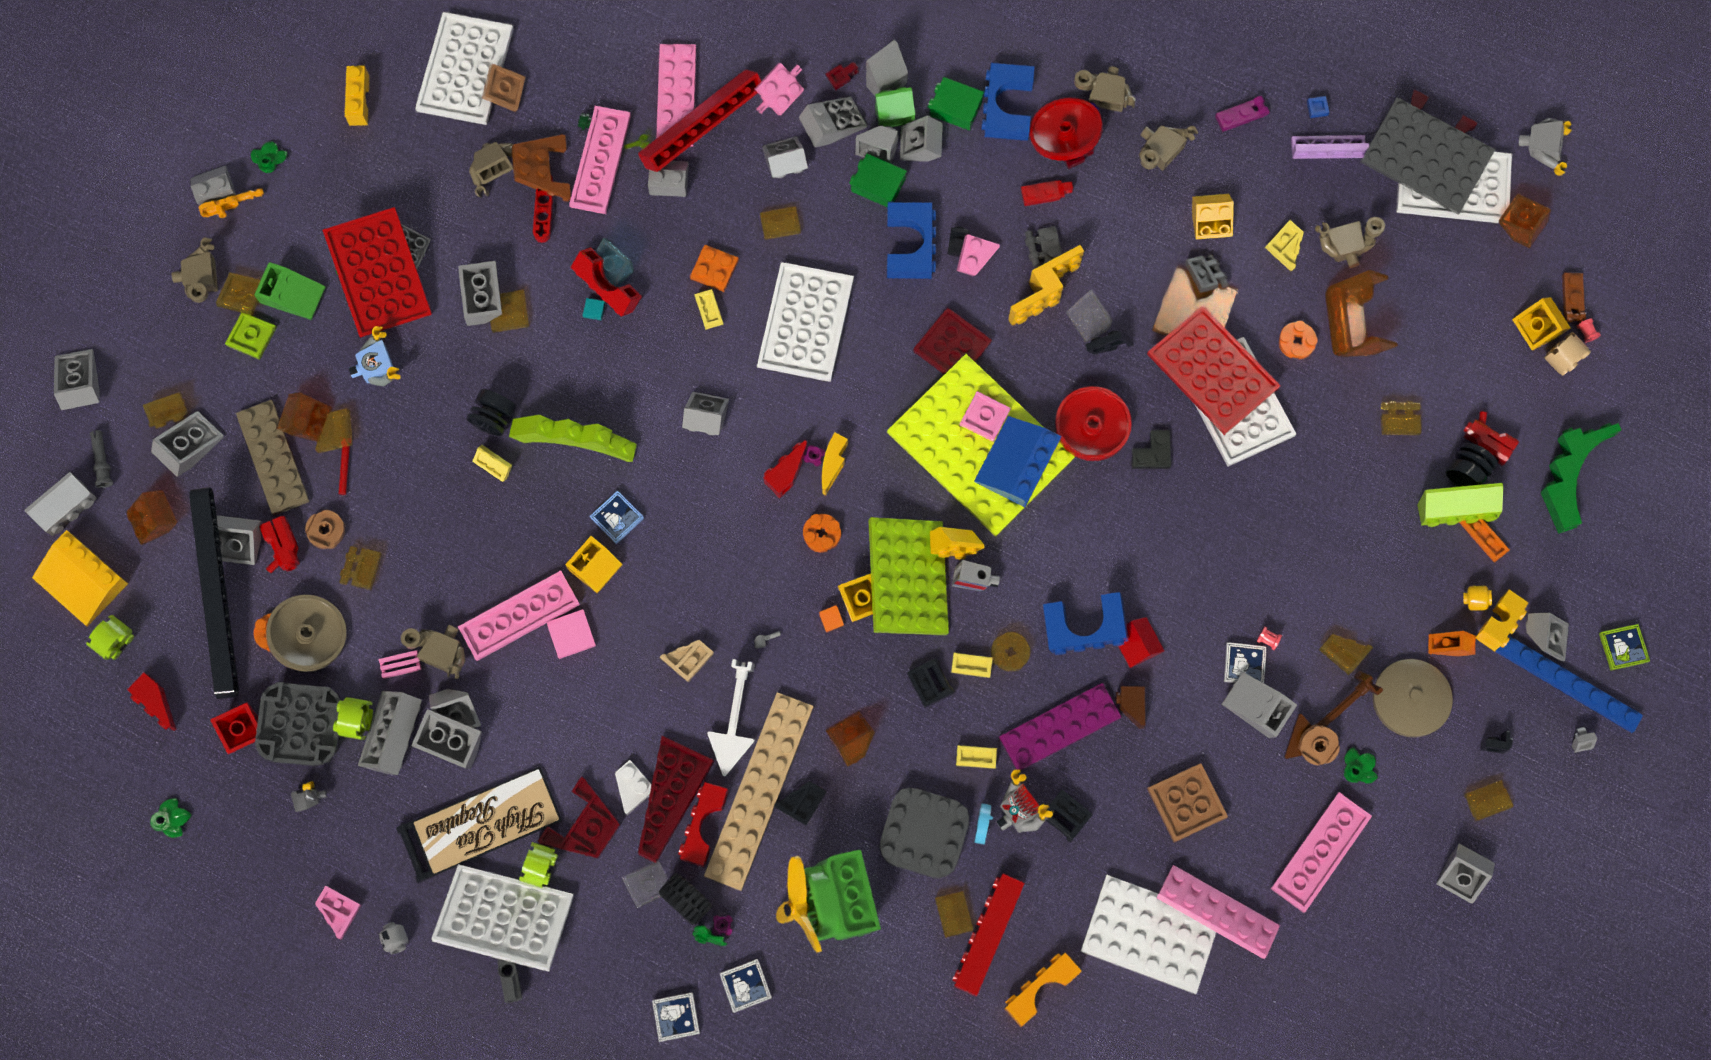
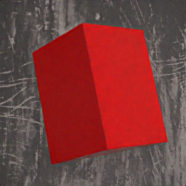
(1142, 642)
(236, 727)

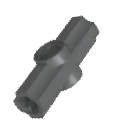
(511, 983)

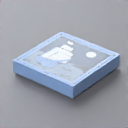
(616, 517)

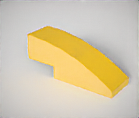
(833, 461)

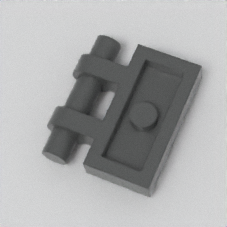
(1048, 242)
(1202, 275)

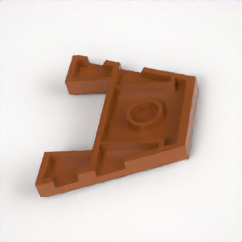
(533, 167)

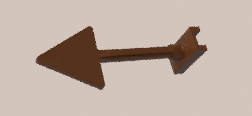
(1302, 724)

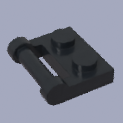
(925, 686)
(1071, 811)

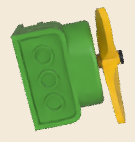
(830, 899)

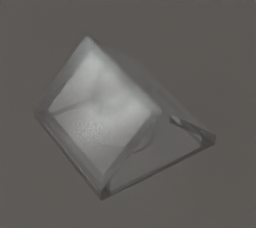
(1090, 316)
(645, 883)

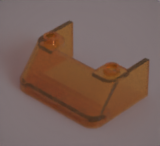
(1347, 316)

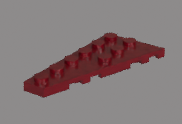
(673, 787)

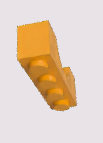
(1023, 1006)

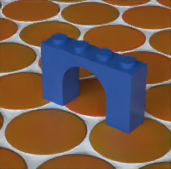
(1004, 78)
(919, 217)
(1111, 631)

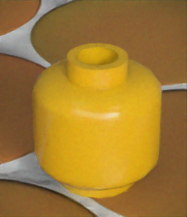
(1478, 598)

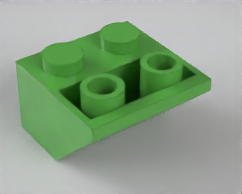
(895, 107)

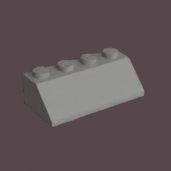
(390, 732)

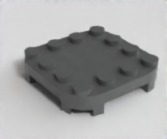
(297, 724)
(924, 833)

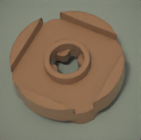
(320, 520)
(1316, 734)

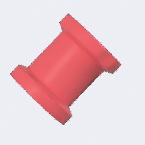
(1588, 330)
(1269, 638)

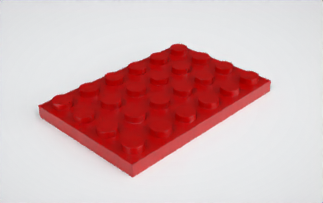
(377, 271)
(1213, 370)

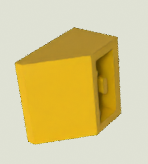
(1212, 216)
(954, 542)
(593, 564)

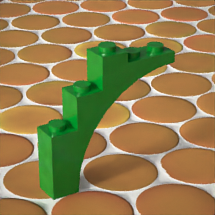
(1561, 493)

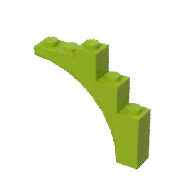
(567, 432)

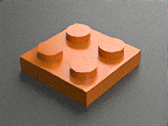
(714, 268)

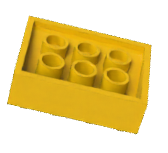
(78, 578)

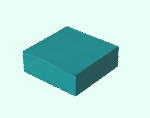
(593, 309)

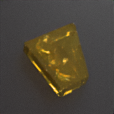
(335, 432)
(1345, 652)

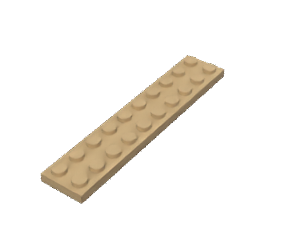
(758, 791)

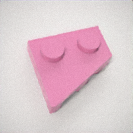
(337, 910)

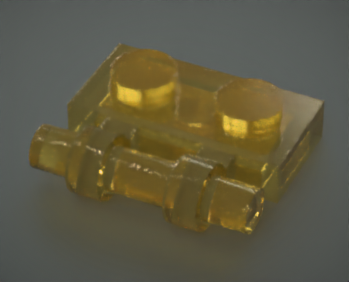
(1400, 424)
(365, 570)

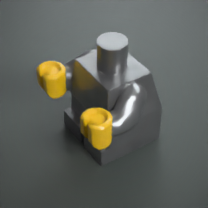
(308, 798)

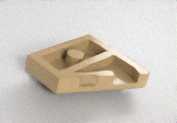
(688, 659)

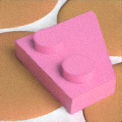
(975, 254)

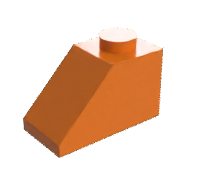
(1452, 643)

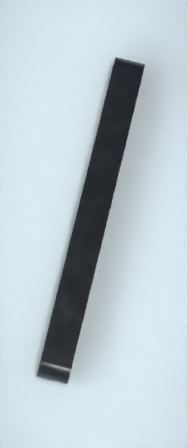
(214, 593)

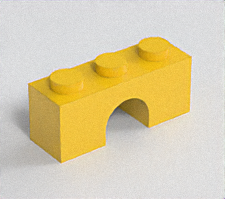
(355, 102)
(1510, 609)

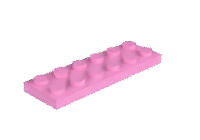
(675, 84)
(600, 160)
(518, 615)
(1321, 852)
(1218, 911)

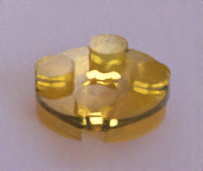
(1002, 659)

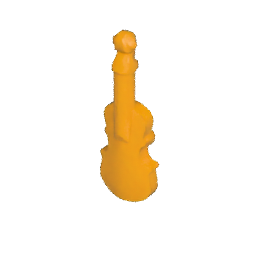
(218, 207)

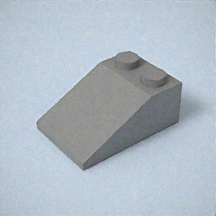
(886, 69)
(76, 380)
(186, 443)

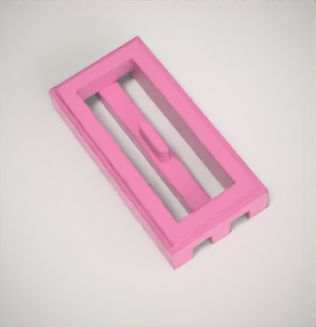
(383, 667)

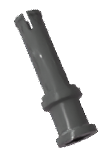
(101, 466)

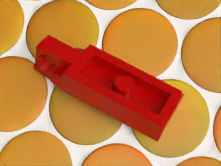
(1045, 192)

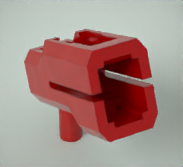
(1497, 444)
(283, 544)

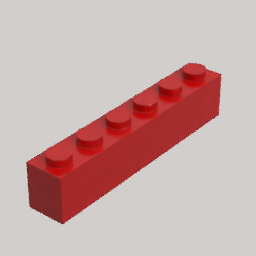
(988, 935)

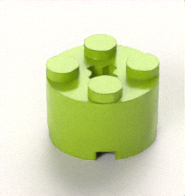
(110, 637)
(353, 718)
(538, 864)

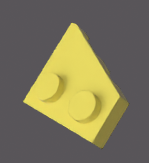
(1286, 244)

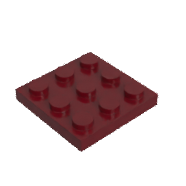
(949, 341)

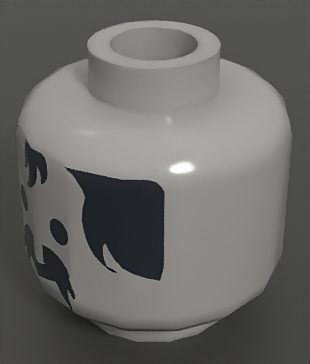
(393, 938)

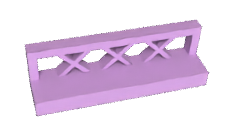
(1327, 149)

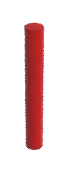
(344, 470)

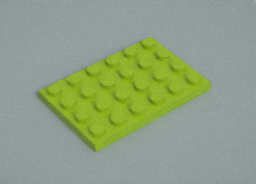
(906, 578)

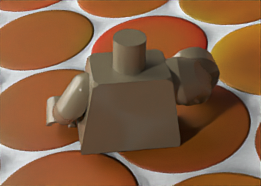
(1108, 89)
(1164, 145)
(490, 164)
(1347, 240)
(198, 273)
(438, 649)

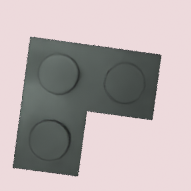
(1157, 456)

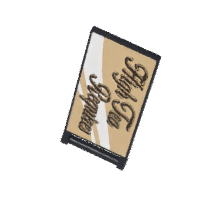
(481, 823)

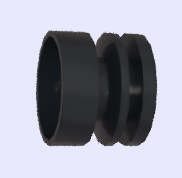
(492, 410)
(1471, 466)

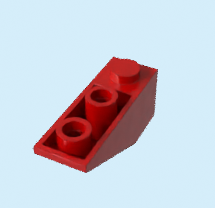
(783, 476)
(153, 697)

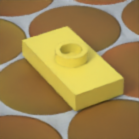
(708, 309)
(492, 463)
(971, 665)
(976, 756)

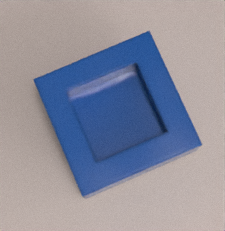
(1318, 107)

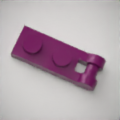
(1242, 114)

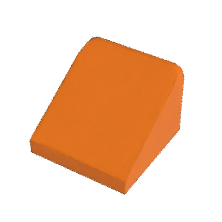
(831, 618)

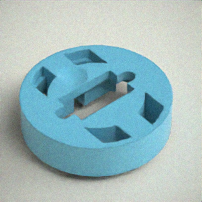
(983, 822)

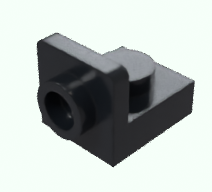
(956, 240)
(1493, 744)

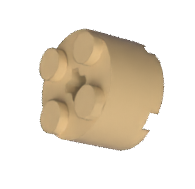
(1567, 353)

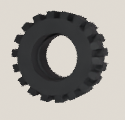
(685, 898)

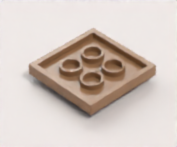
(1187, 802)

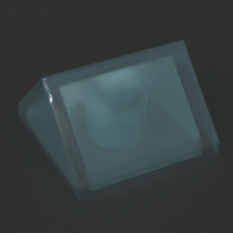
(616, 264)

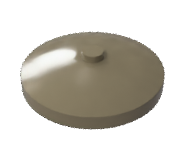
(306, 633)
(1413, 698)

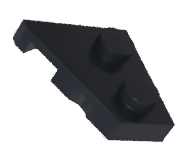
(1108, 343)
(802, 802)

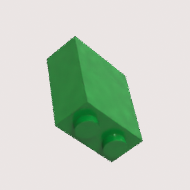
(955, 103)
(877, 180)

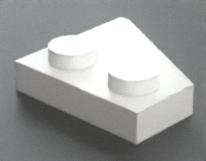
(632, 786)

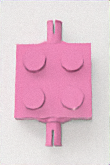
(779, 89)

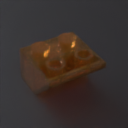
(303, 417)
(151, 516)

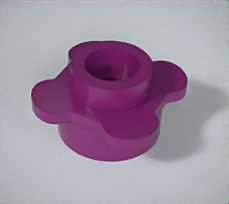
(809, 456)
(727, 925)

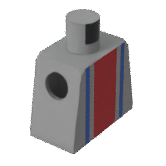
(973, 576)

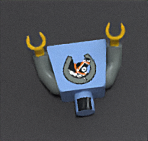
(375, 361)

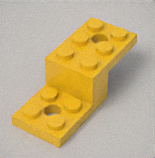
(1046, 285)

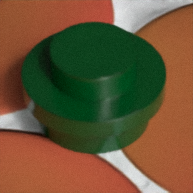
(584, 121)

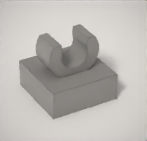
(1583, 740)

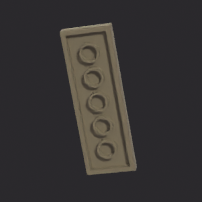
(272, 458)

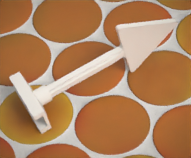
(729, 747)

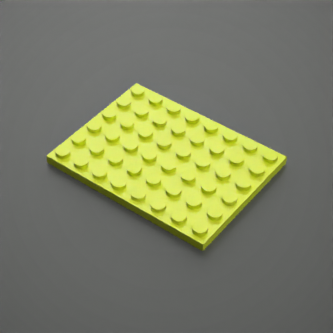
(955, 454)

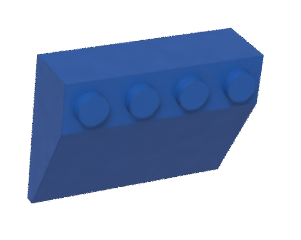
(1017, 460)

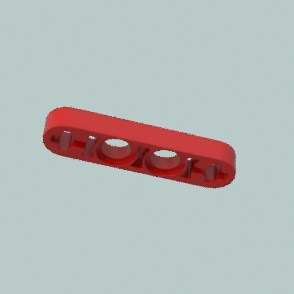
(540, 208)

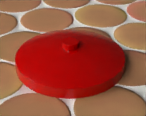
(1066, 129)
(1093, 423)

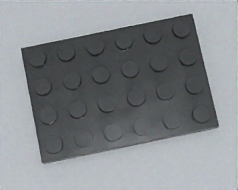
(1427, 156)

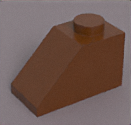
(1132, 704)

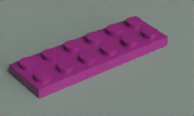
(1060, 727)

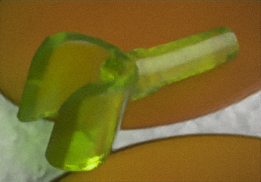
(638, 143)

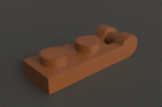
(1573, 297)

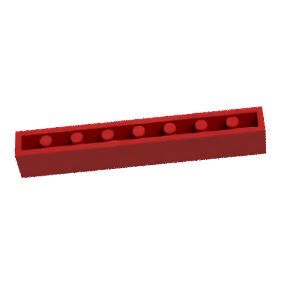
(700, 121)

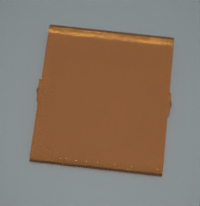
(1185, 298)

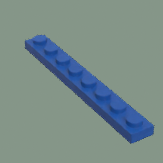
(1571, 684)

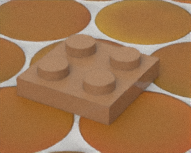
(503, 87)

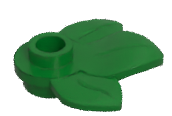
(268, 157)
(1361, 765)
(173, 817)
(704, 935)

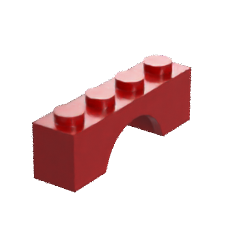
(589, 267)
(711, 799)

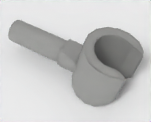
(760, 640)

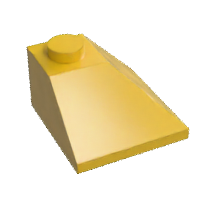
(857, 597)

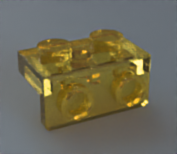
(165, 409)

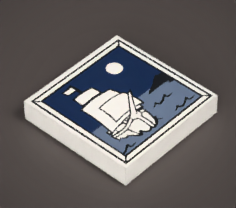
(1244, 659)
(745, 986)
(675, 1017)

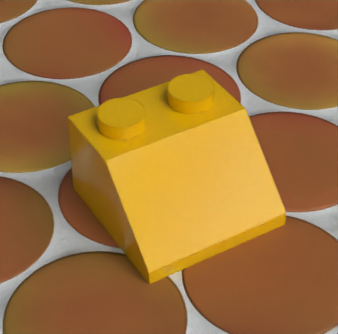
(1541, 323)

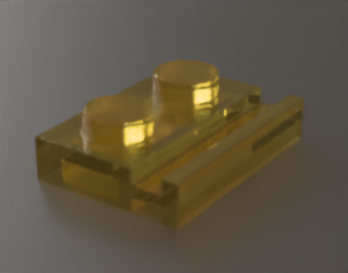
(780, 222)
(1488, 800)
(954, 914)

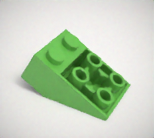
(289, 291)

